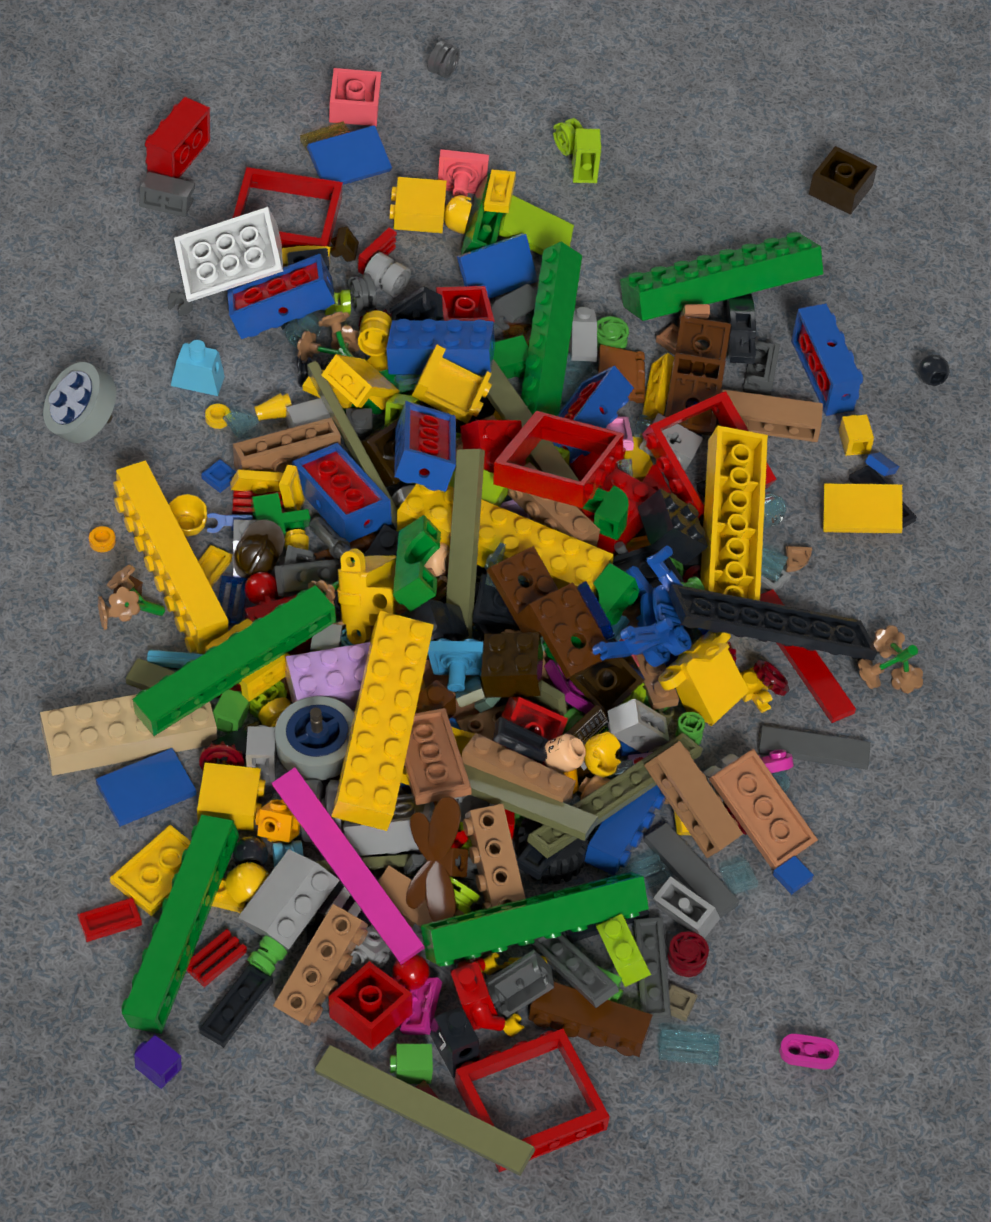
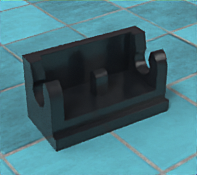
(419, 306)

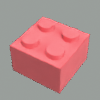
(355, 97)

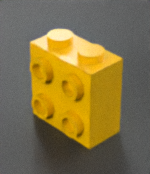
(418, 204)
(231, 794)

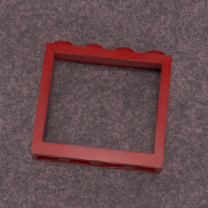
(295, 185)
(544, 426)
(668, 462)
(554, 1137)

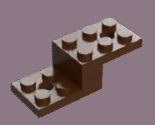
(698, 372)
(548, 610)

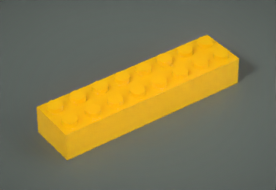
(734, 512)
(564, 556)
(169, 557)
(383, 721)

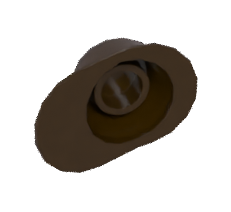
(258, 548)

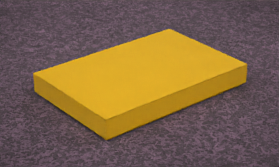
(862, 508)
(152, 869)

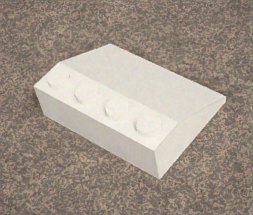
(229, 254)

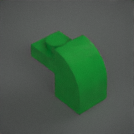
(269, 508)
(609, 511)

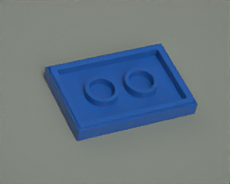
(350, 156)
(499, 266)
(145, 787)

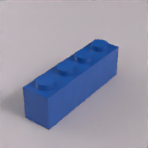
(622, 831)

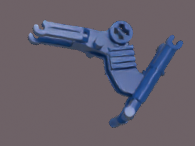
(658, 624)

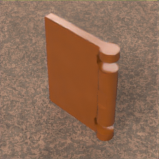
(625, 362)

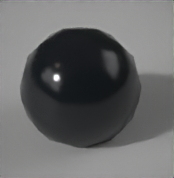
(933, 370)
(250, 850)

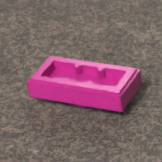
(424, 1007)

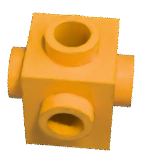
(277, 822)

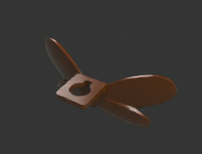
(435, 843)

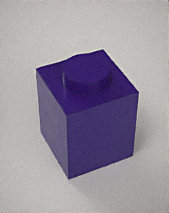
(157, 1061)

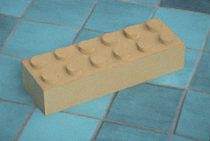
(112, 734)

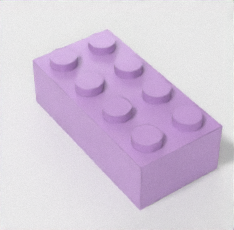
(328, 673)

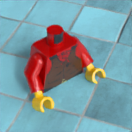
(476, 995)

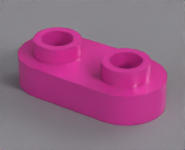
(778, 761)
(808, 1050)

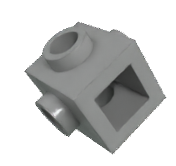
(372, 950)

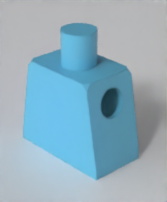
(198, 369)

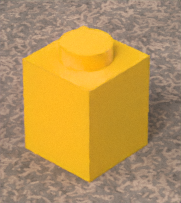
(856, 435)

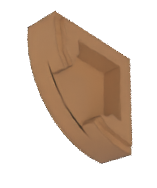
(797, 557)

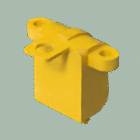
(365, 591)
(706, 678)

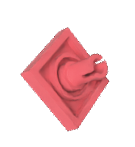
(462, 171)

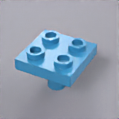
(456, 660)

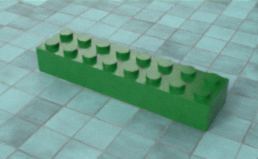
(721, 276)

